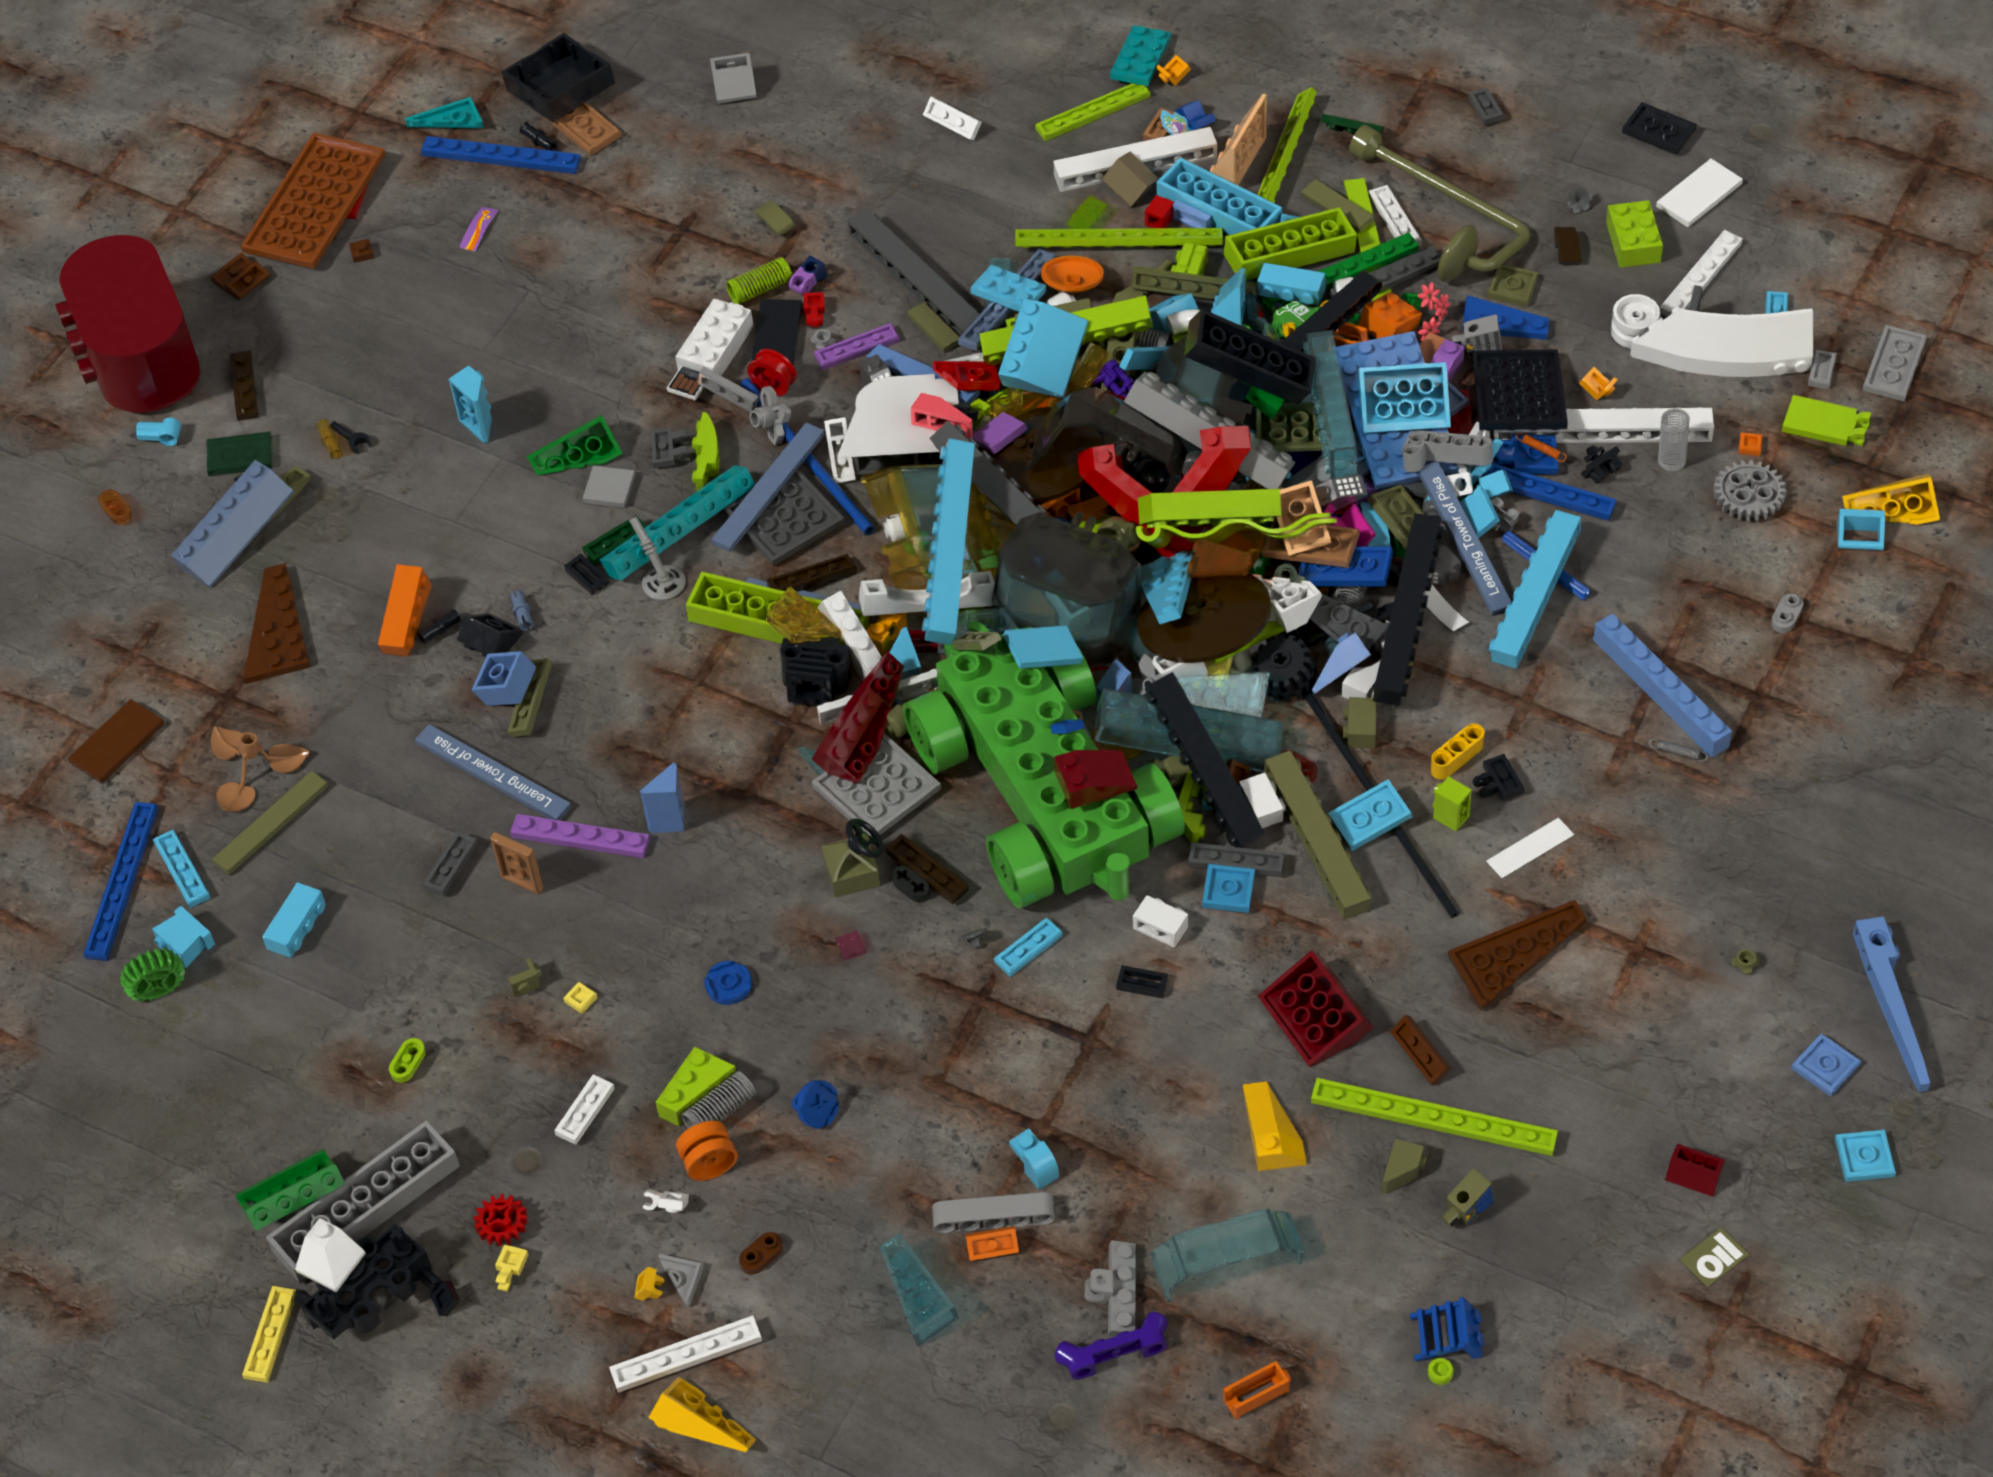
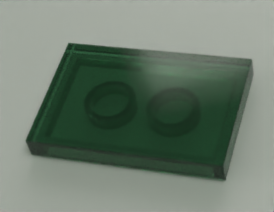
(238, 452)

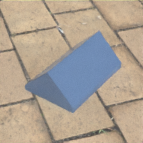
(664, 802)

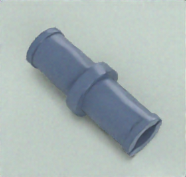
(521, 610)

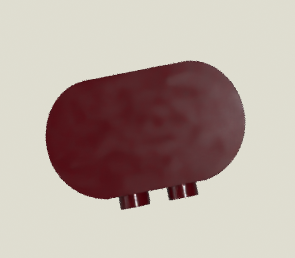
(127, 324)

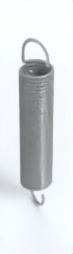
(1678, 749)

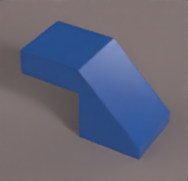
(1195, 115)

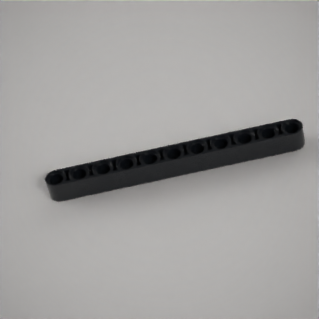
(1328, 317)

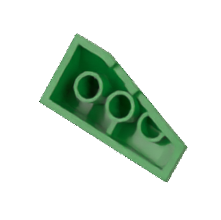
(581, 447)

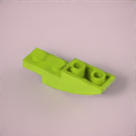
(706, 452)

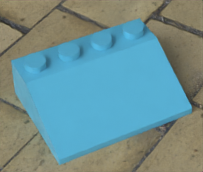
(1042, 349)
(1404, 397)

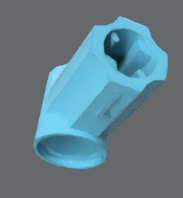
(165, 432)

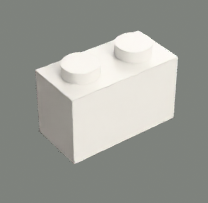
(1262, 799)
(1160, 921)

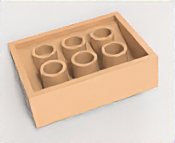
(1243, 145)

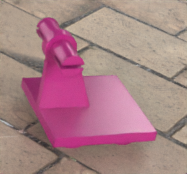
(1353, 519)

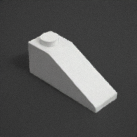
(842, 468)

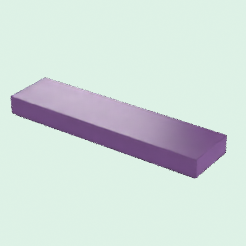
(856, 346)

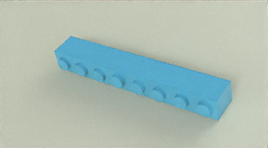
(1535, 589)

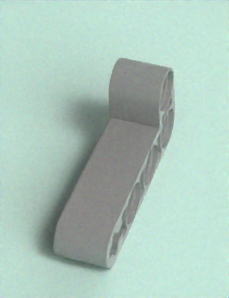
(1445, 447)

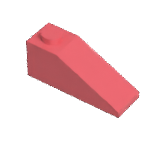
(934, 412)

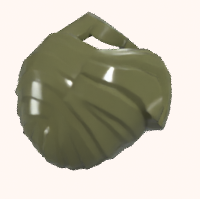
(1119, 530)

